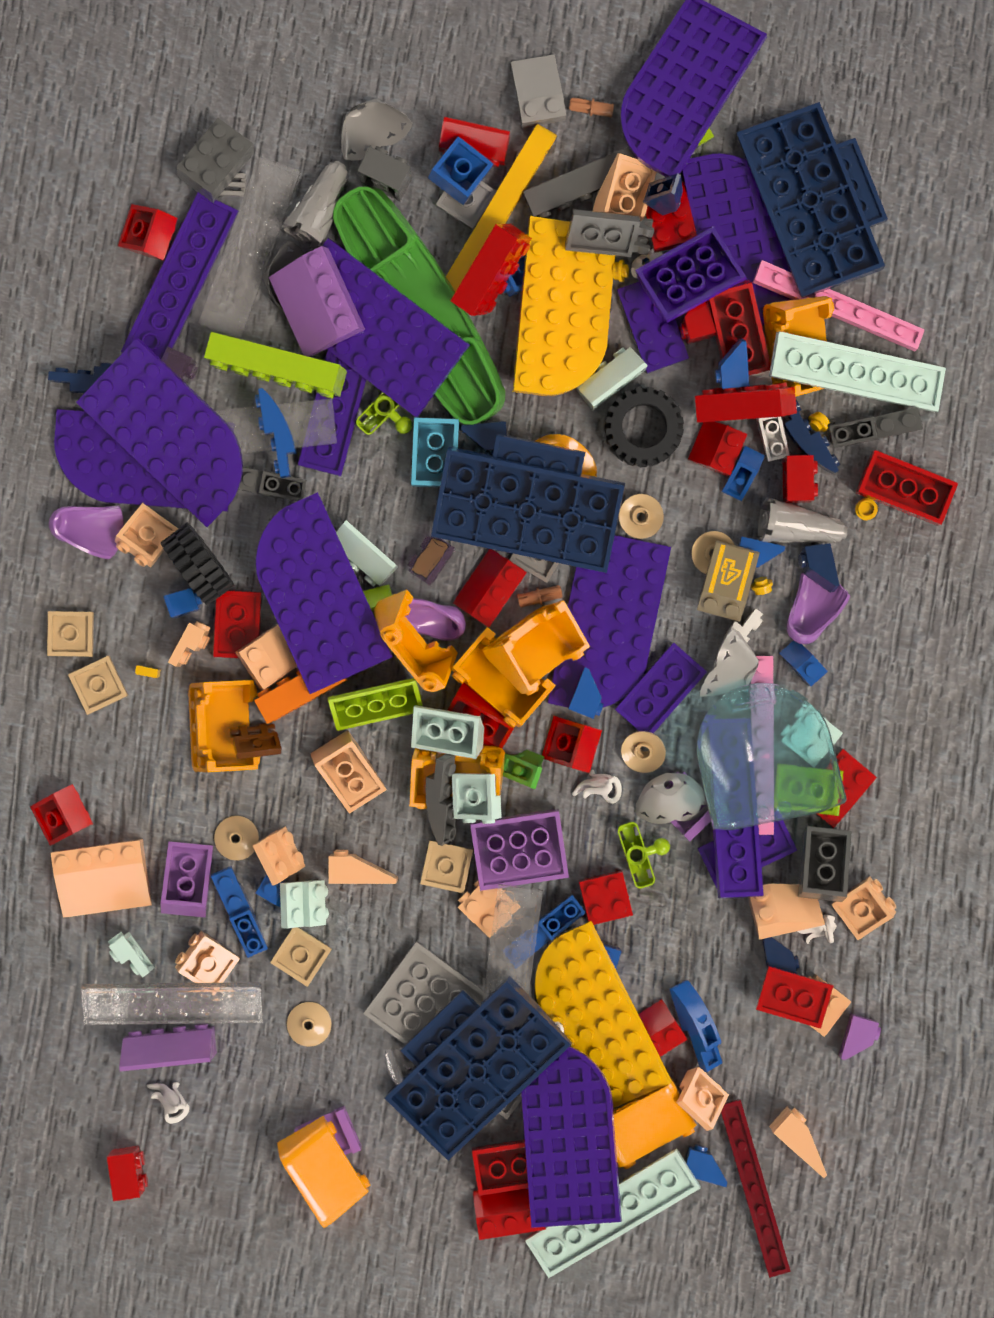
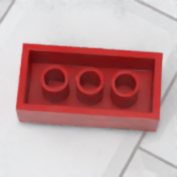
(491, 269)
(737, 318)
(745, 402)
(906, 488)
(500, 1167)

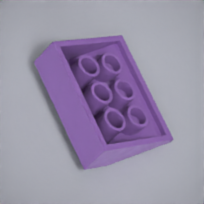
(316, 301)
(519, 849)
(168, 1048)

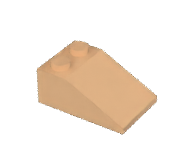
(625, 188)
(267, 658)
(348, 771)
(352, 869)
(783, 911)
(793, 1131)

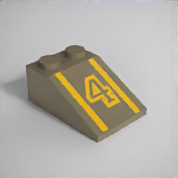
(728, 581)

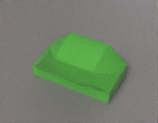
(523, 768)

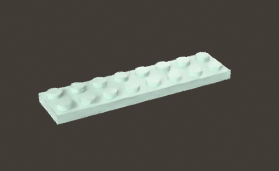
(857, 371)
(640, 1197)

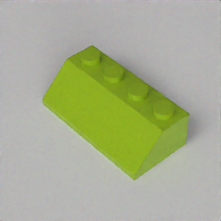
(375, 704)

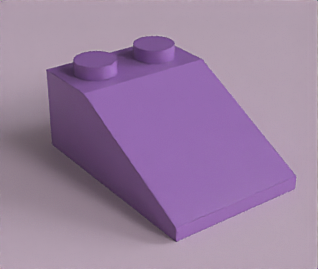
(186, 879)

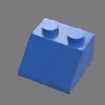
(460, 170)

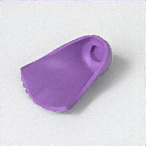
(88, 528)
(814, 610)
(436, 620)

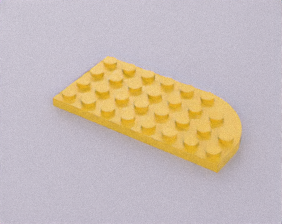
(560, 312)
(586, 995)

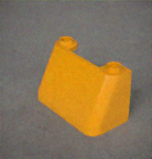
(797, 317)
(537, 646)
(425, 662)
(494, 687)
(212, 713)
(423, 764)
(649, 1124)
(322, 1170)

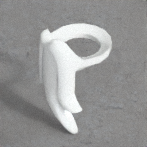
(601, 785)
(825, 930)
(170, 1100)

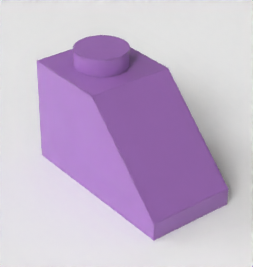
(858, 1035)

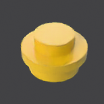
(620, 271)
(818, 422)
(866, 509)
(762, 585)

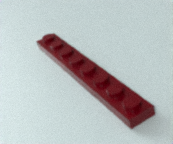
(754, 1188)

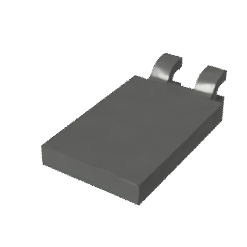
(608, 233)

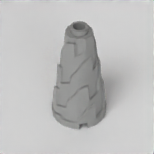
(314, 213)
(793, 523)

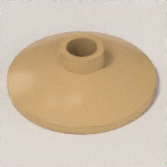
(641, 504)
(702, 547)
(642, 760)
(248, 837)
(309, 1012)

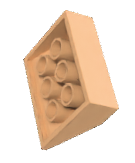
(101, 878)

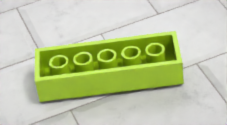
(275, 364)

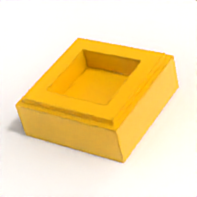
(147, 671)

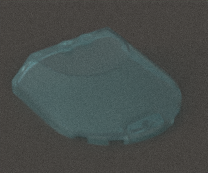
(766, 758)

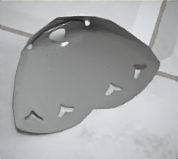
(371, 128)
(734, 670)
(671, 802)

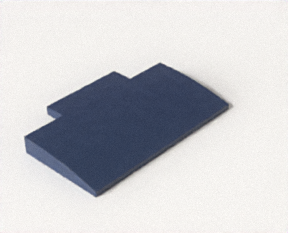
(816, 198)
(529, 503)
(474, 1064)

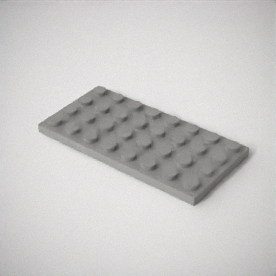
(417, 994)

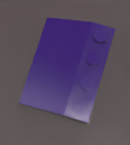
(690, 274)

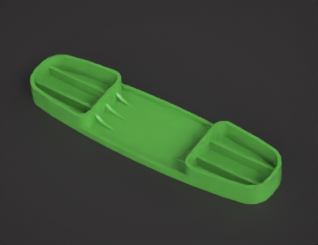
(390, 247)

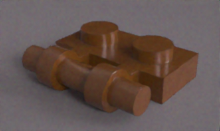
(255, 741)

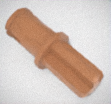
(591, 107)
(539, 596)

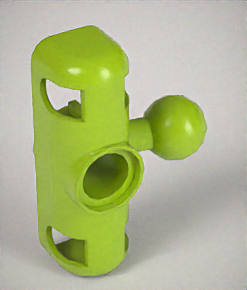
(402, 424)
(661, 847)

